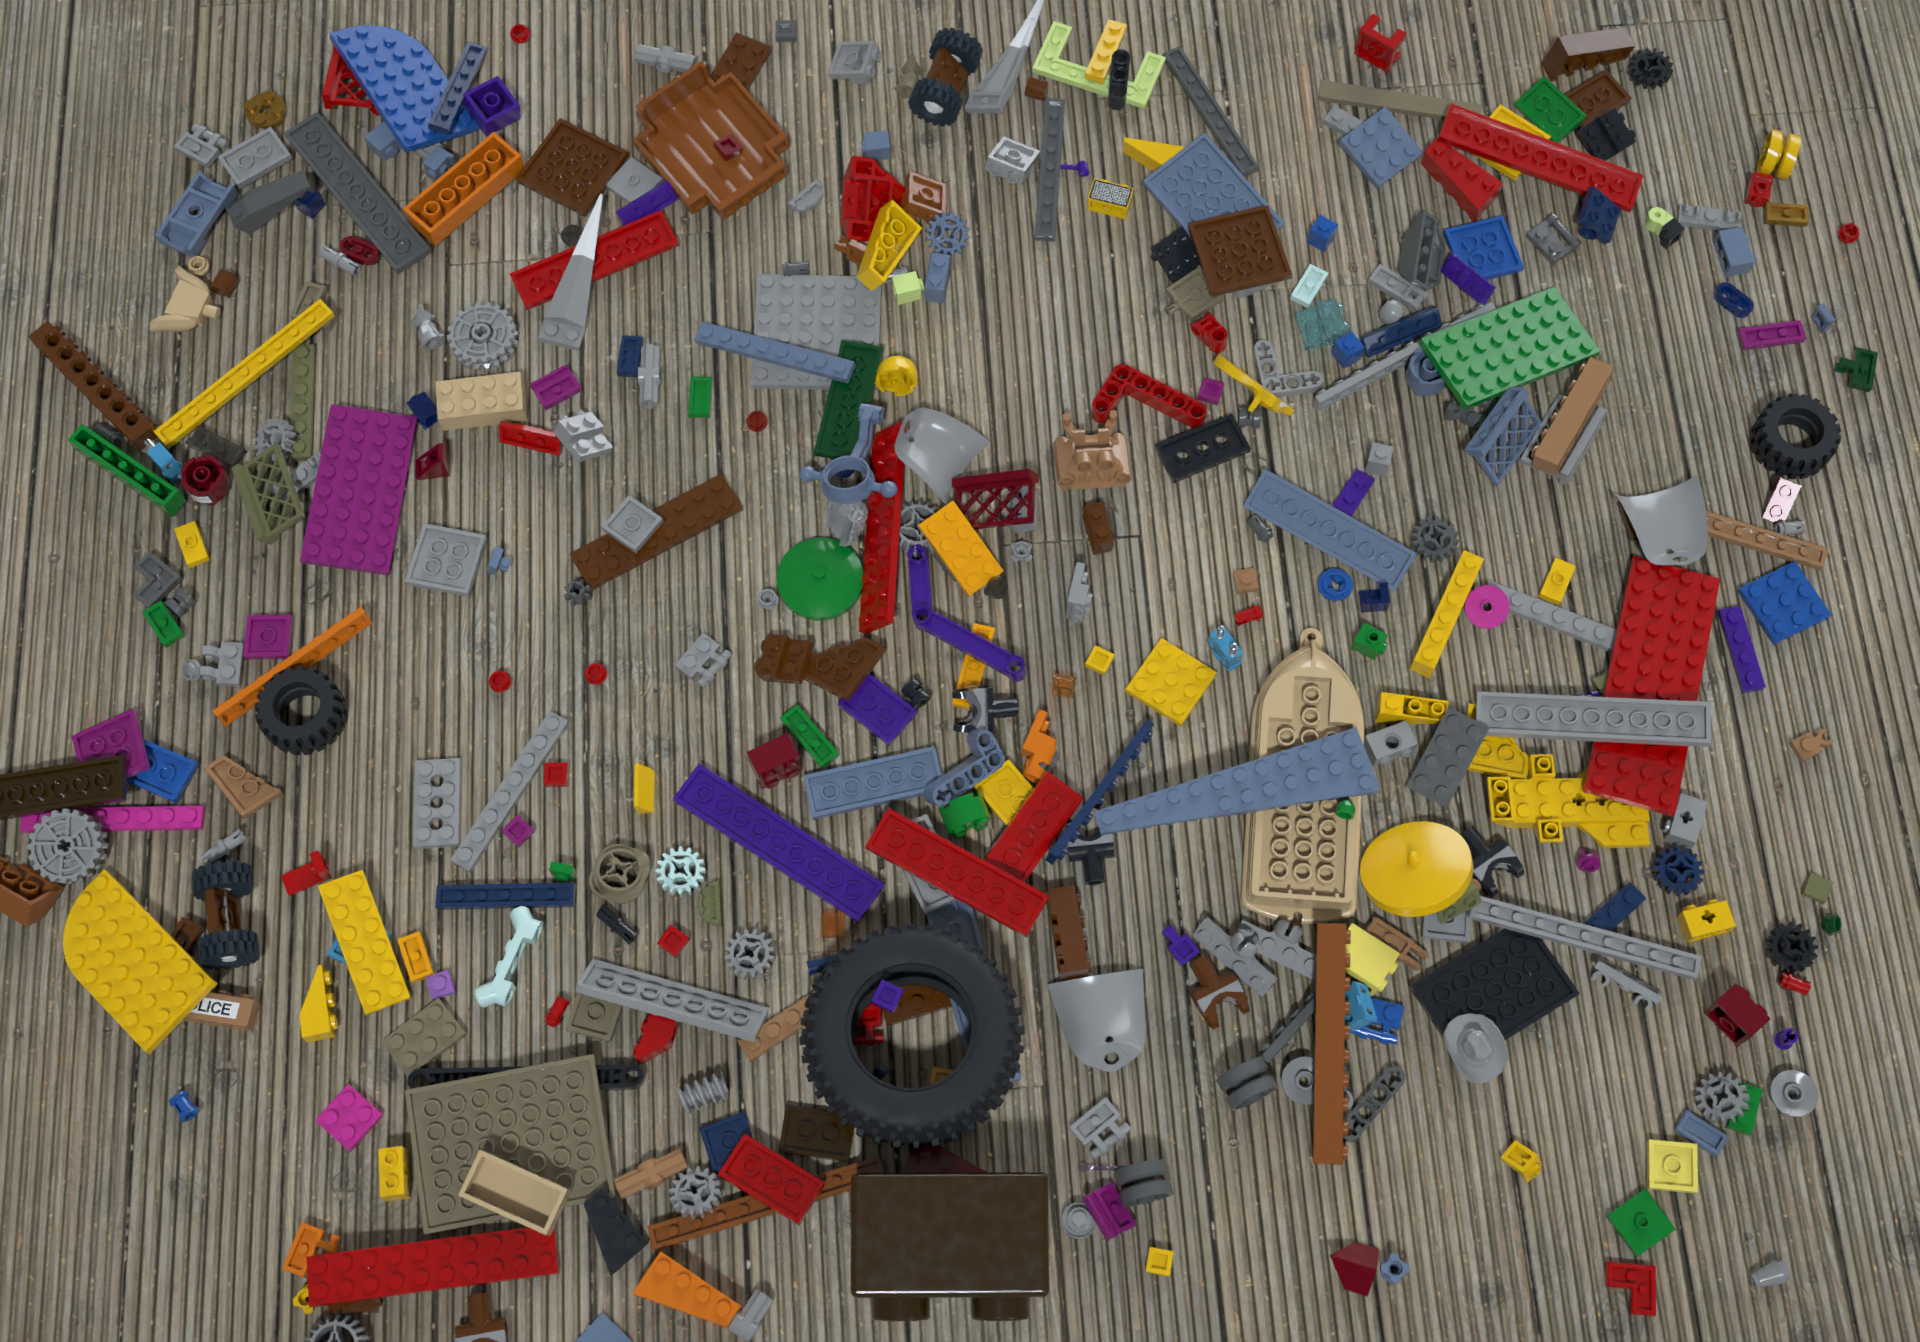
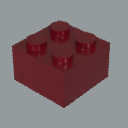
(774, 761)
(1737, 1015)

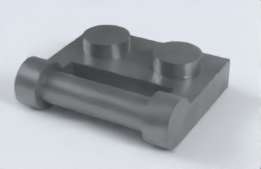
(1548, 243)

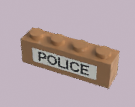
(226, 1011)

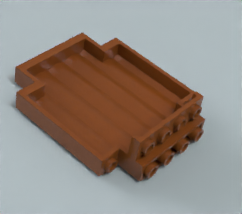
(681, 134)

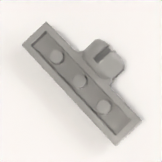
(1284, 948)
(1236, 954)

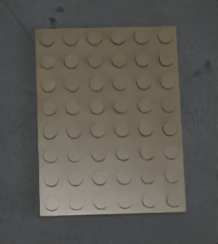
(531, 1116)

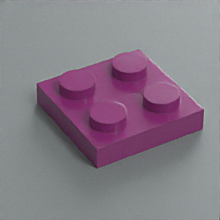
(268, 637)

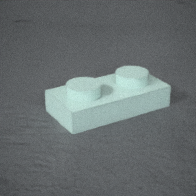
(1309, 286)

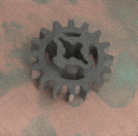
(1440, 534)

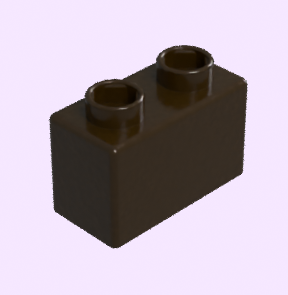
(950, 1239)

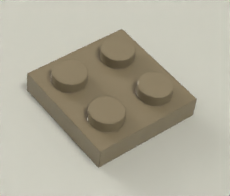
(593, 1018)

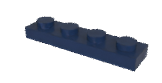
(1401, 331)

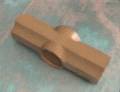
(651, 1173)

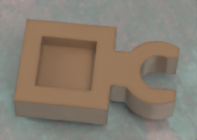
(1809, 746)

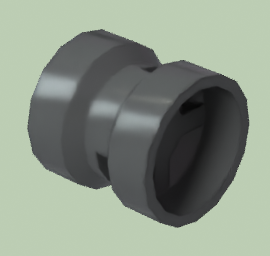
(1253, 420)
(179, 602)

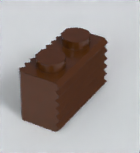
(1098, 528)

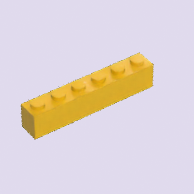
(1446, 614)

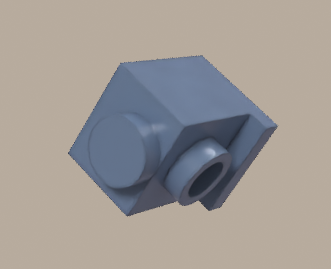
(438, 163)

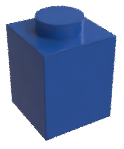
(1322, 233)
(1347, 350)

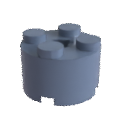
(1423, 376)

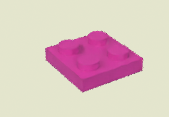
(349, 1118)

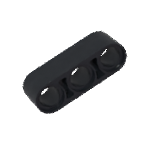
(1118, 79)

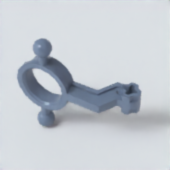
(869, 416)

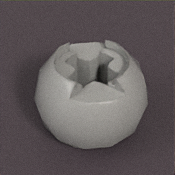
(1391, 311)

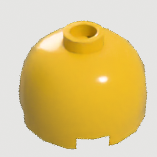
(897, 375)

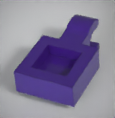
(1181, 947)

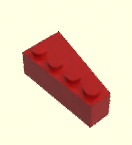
(1461, 178)

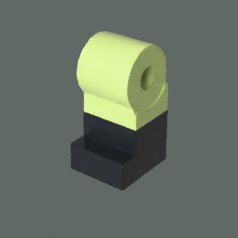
(1664, 226)

